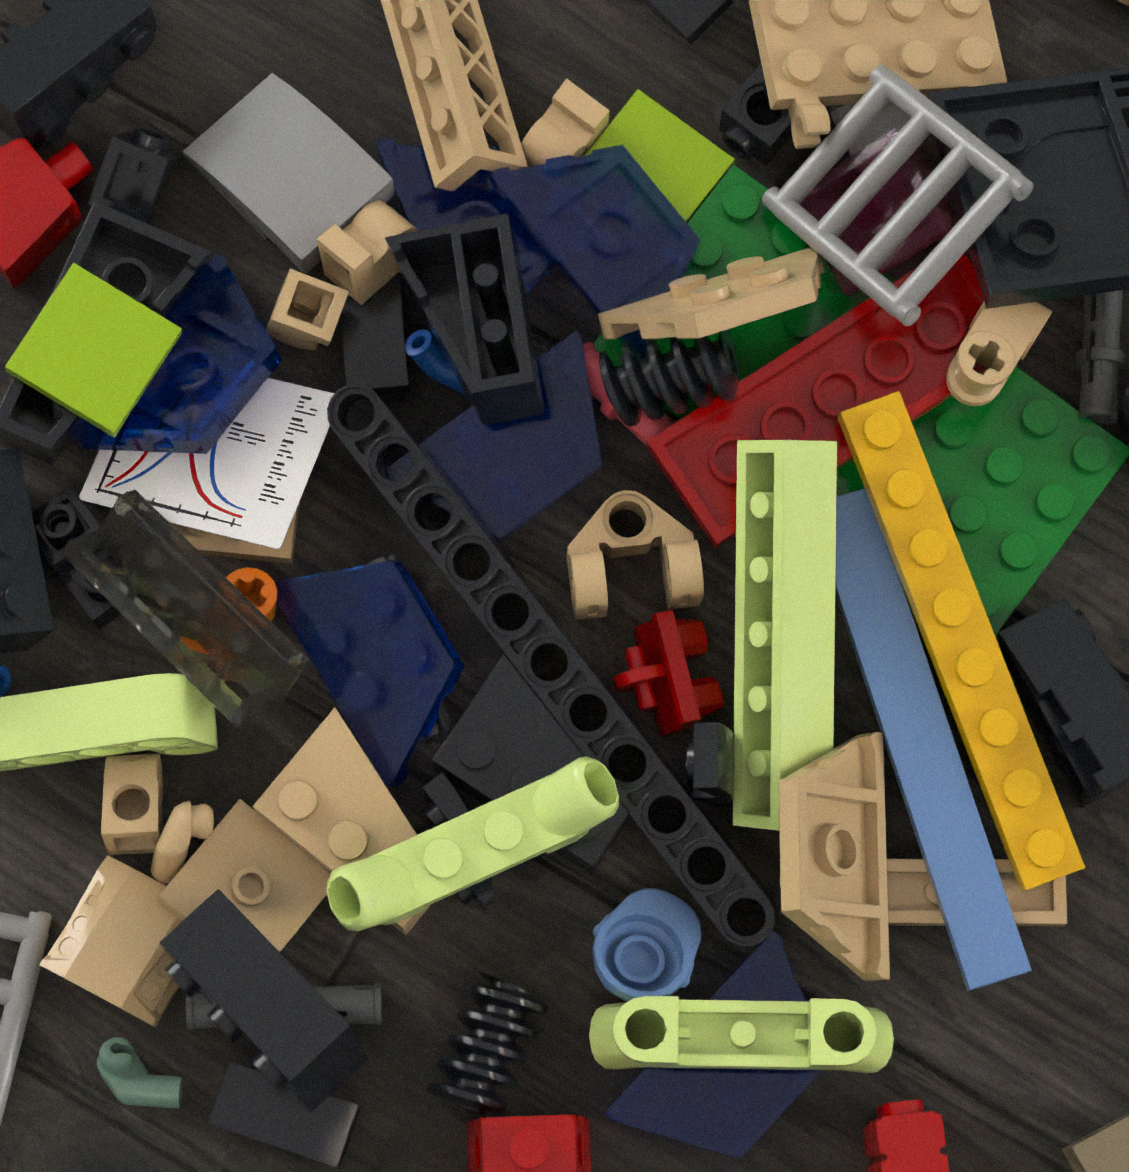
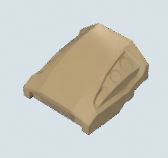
(115, 943)

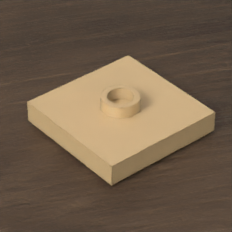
(256, 870)

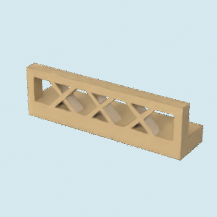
(438, 87)

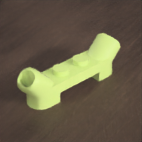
(473, 846)
(741, 1034)

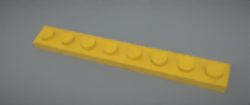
(960, 641)

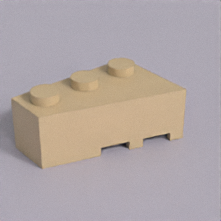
(335, 803)

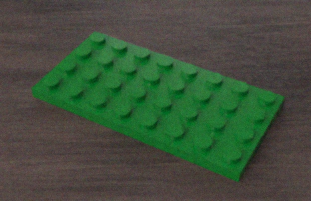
(1006, 471)

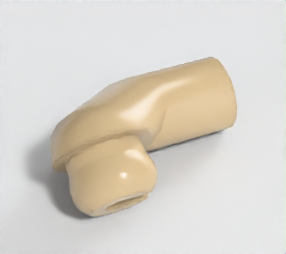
(174, 841)

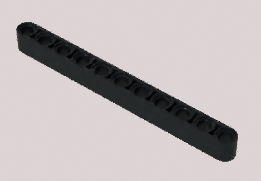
(523, 646)

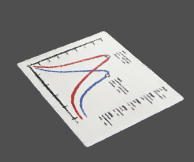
(245, 481)

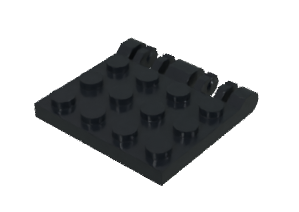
(1075, 149)

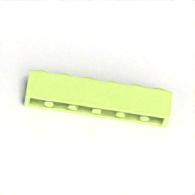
(782, 618)

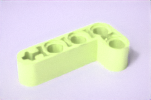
(105, 720)

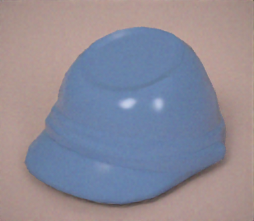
(646, 945)

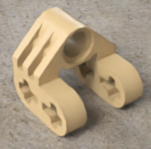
(677, 549)

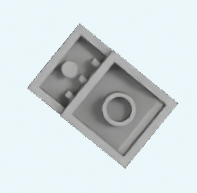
(288, 169)

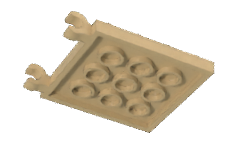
(828, 48)

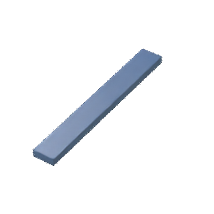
(923, 751)

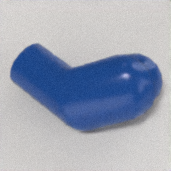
(428, 356)

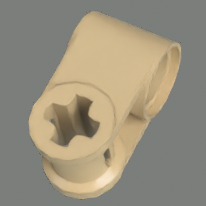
(996, 341)

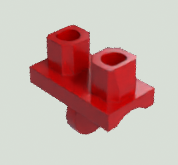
(661, 673)

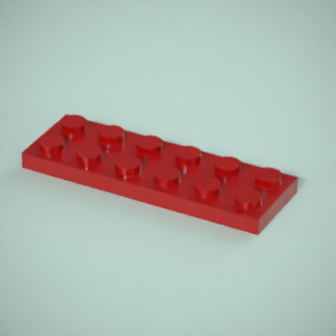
(809, 385)

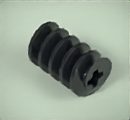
(670, 377)
(487, 1046)

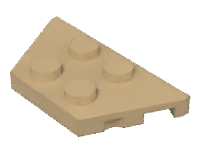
(705, 306)
(837, 854)

